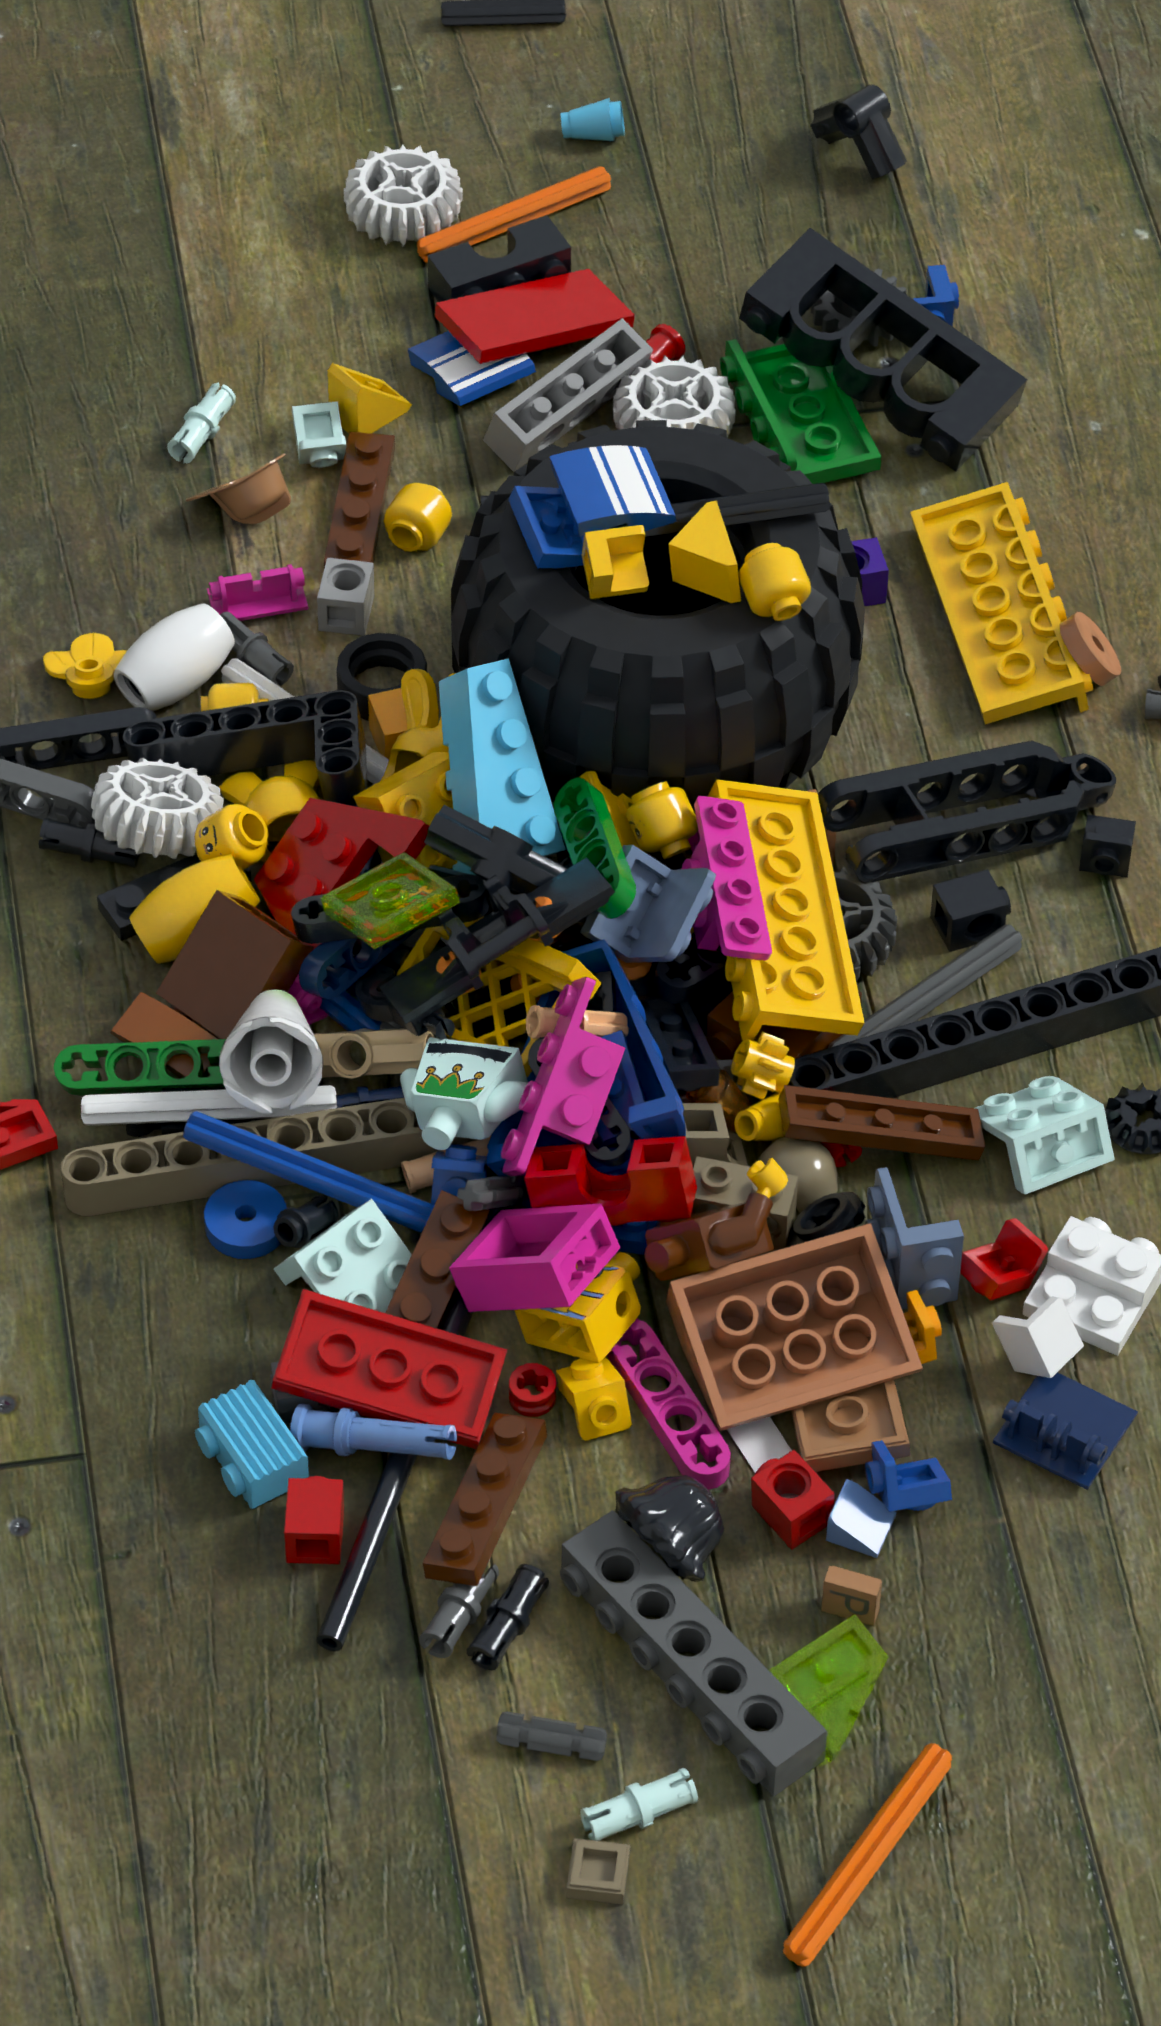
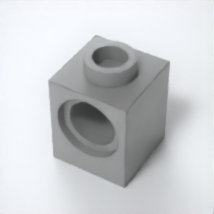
(345, 596)

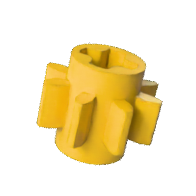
(762, 1065)

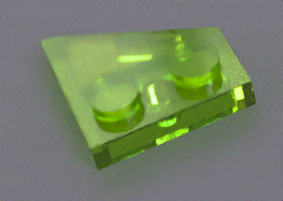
(834, 1678)

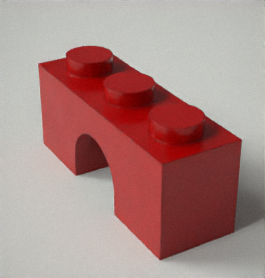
(656, 1184)

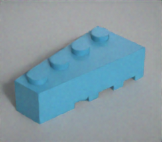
(494, 758)

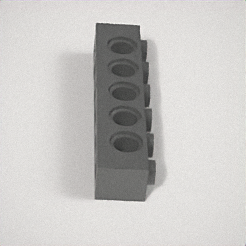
(614, 1551)

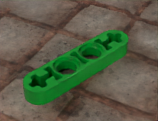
(600, 842)
(153, 1075)

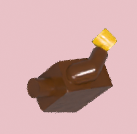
(717, 1235)

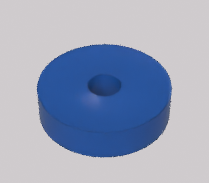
(242, 1200)

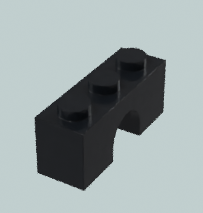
(533, 253)

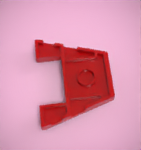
(329, 848)

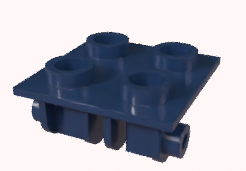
(1064, 1428)

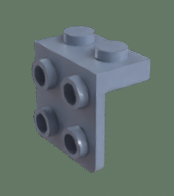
(660, 915)
(918, 1256)

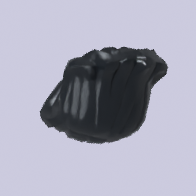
(677, 1519)

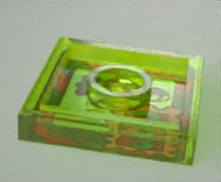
(389, 900)

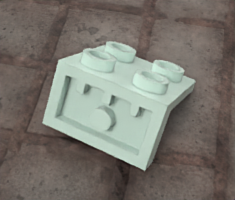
(1048, 1132)
(352, 1260)

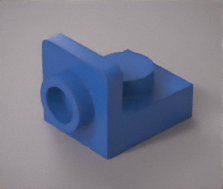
(455, 1168)

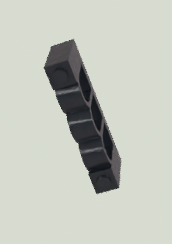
(947, 429)

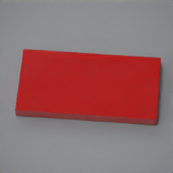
(532, 315)
(388, 1367)

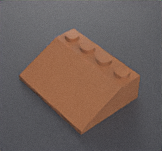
(792, 1327)

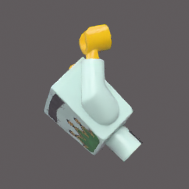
(463, 1089)

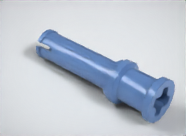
(348, 1432)

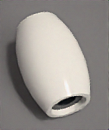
(174, 657)

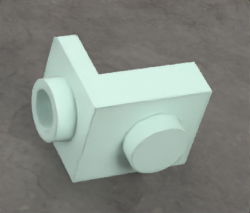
(318, 434)

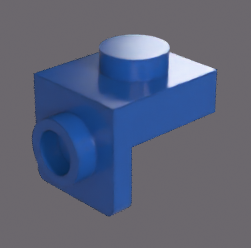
(940, 294)
(906, 1485)

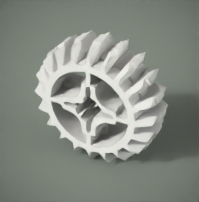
(402, 194)
(675, 394)
(153, 806)

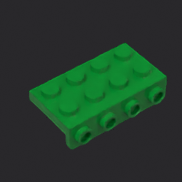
(800, 413)

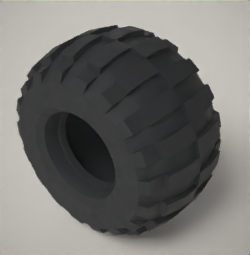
(666, 692)

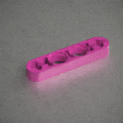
(672, 1401)

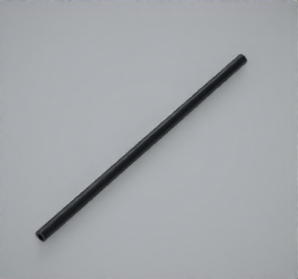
(380, 1512)

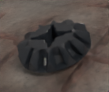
(1122, 1115)
(827, 1216)

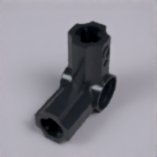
(865, 120)

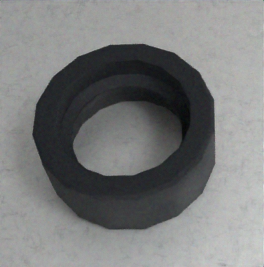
(372, 652)

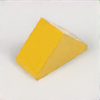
(363, 400)
(704, 556)

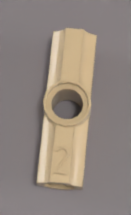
(386, 1051)

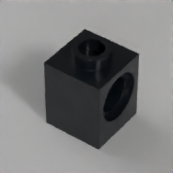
(968, 909)

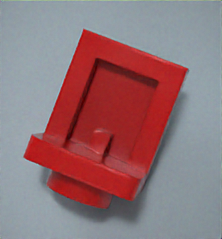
(1005, 1264)

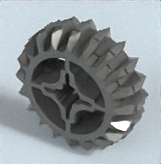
(867, 921)

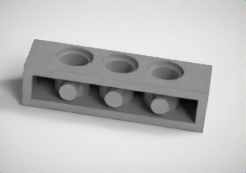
(566, 395)

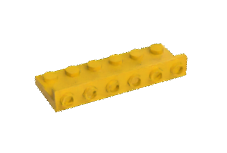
(999, 603)
(810, 970)

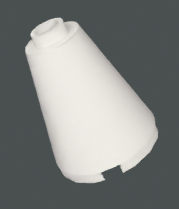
(271, 1055)

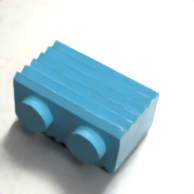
(250, 1444)

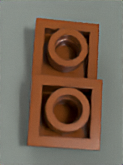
(153, 1022)

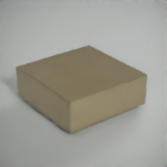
(598, 1871)

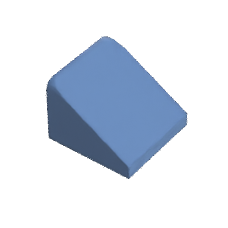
(859, 1520)

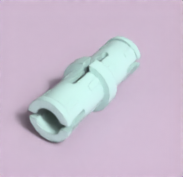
(201, 423)
(639, 1805)

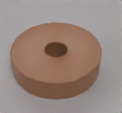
(1090, 648)

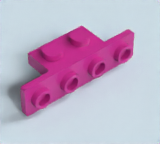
(736, 909)
(569, 1084)

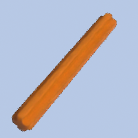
(517, 212)
(867, 1855)

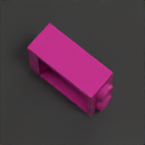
(532, 1256)

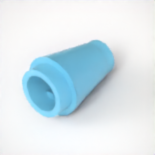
(594, 121)

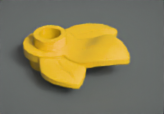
(86, 666)

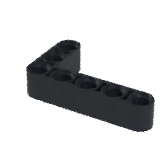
(264, 735)

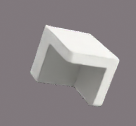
(1042, 1341)

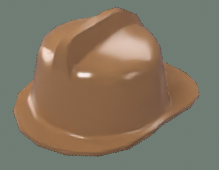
(252, 496)

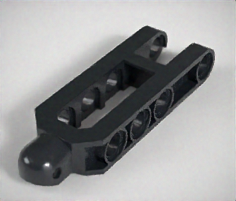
(927, 843)

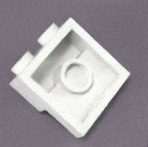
(1100, 1280)

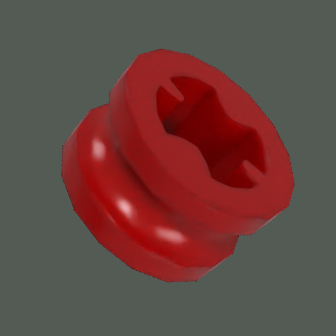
(542, 1379)

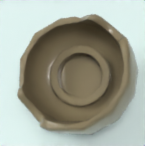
(809, 1162)

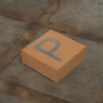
(851, 1594)

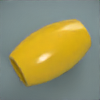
(176, 905)

